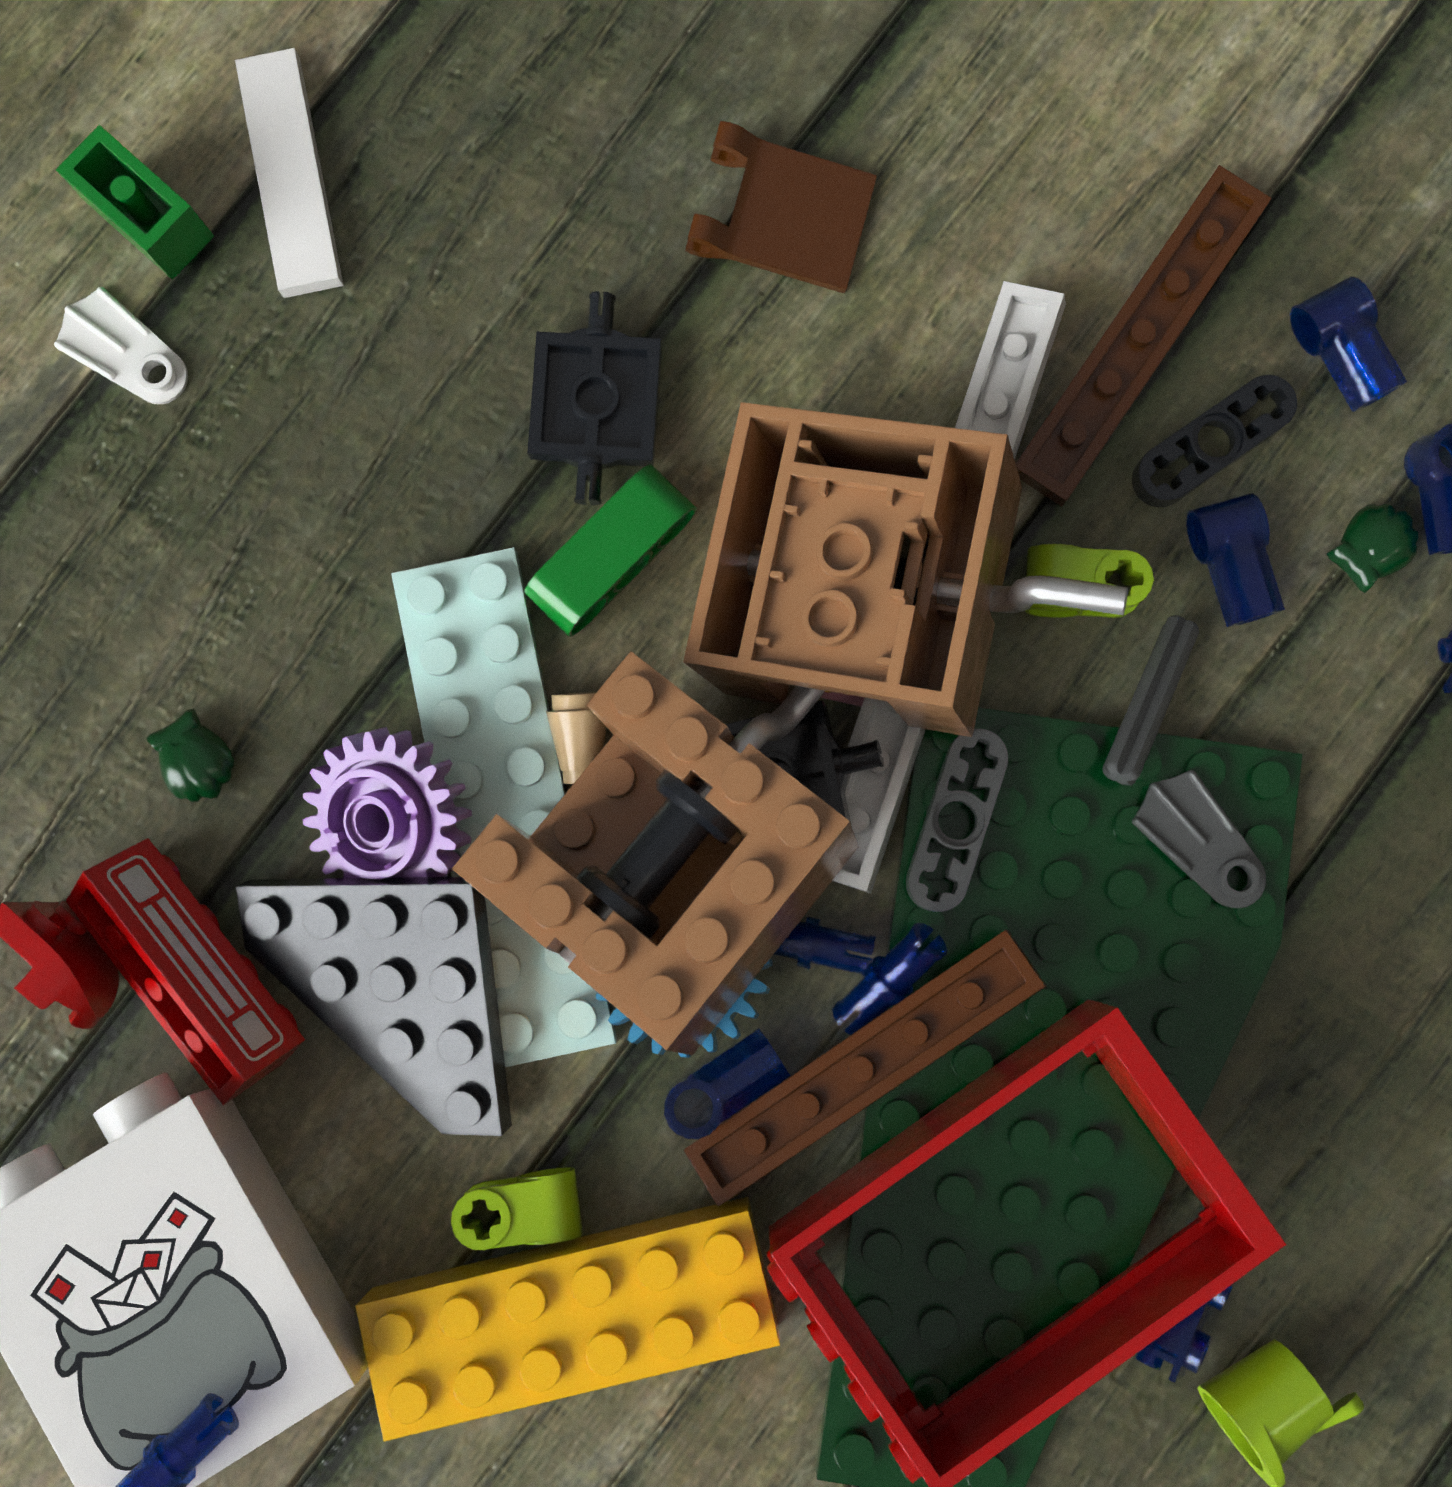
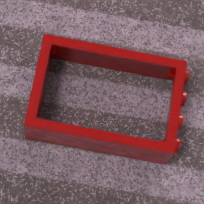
(1086, 1341)

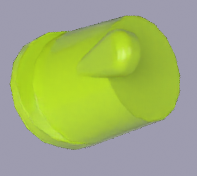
(1272, 1408)

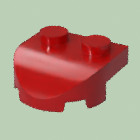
(63, 959)

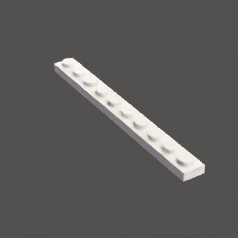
(995, 402)

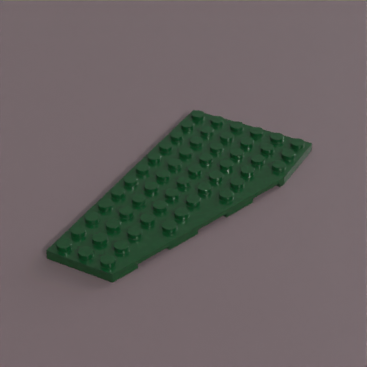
(1066, 1174)

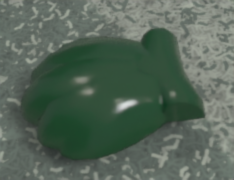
(1375, 544)
(192, 758)

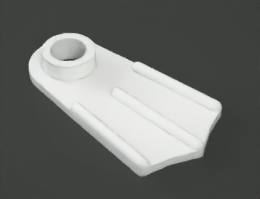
(120, 347)

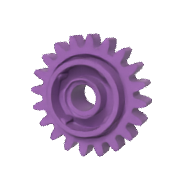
(386, 775)

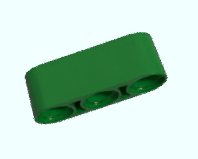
(610, 550)

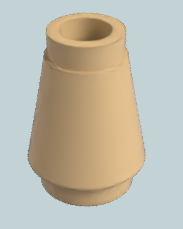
(575, 733)

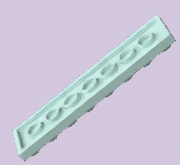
(486, 712)

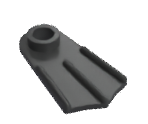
(1199, 838)

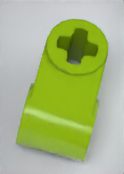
(1089, 566)
(532, 1209)

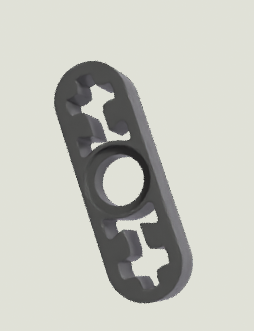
(986, 779)

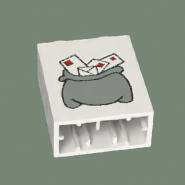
(161, 1281)

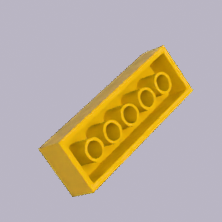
(567, 1319)

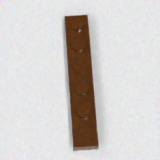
(1140, 335)
(865, 1067)

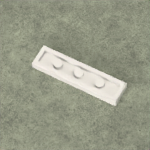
(289, 173)

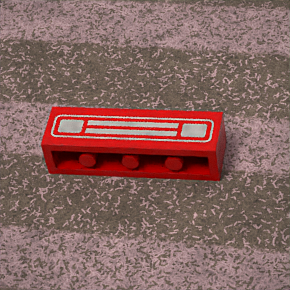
(185, 969)

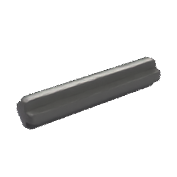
(1151, 700)

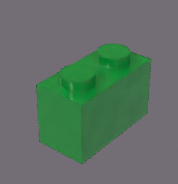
(135, 202)

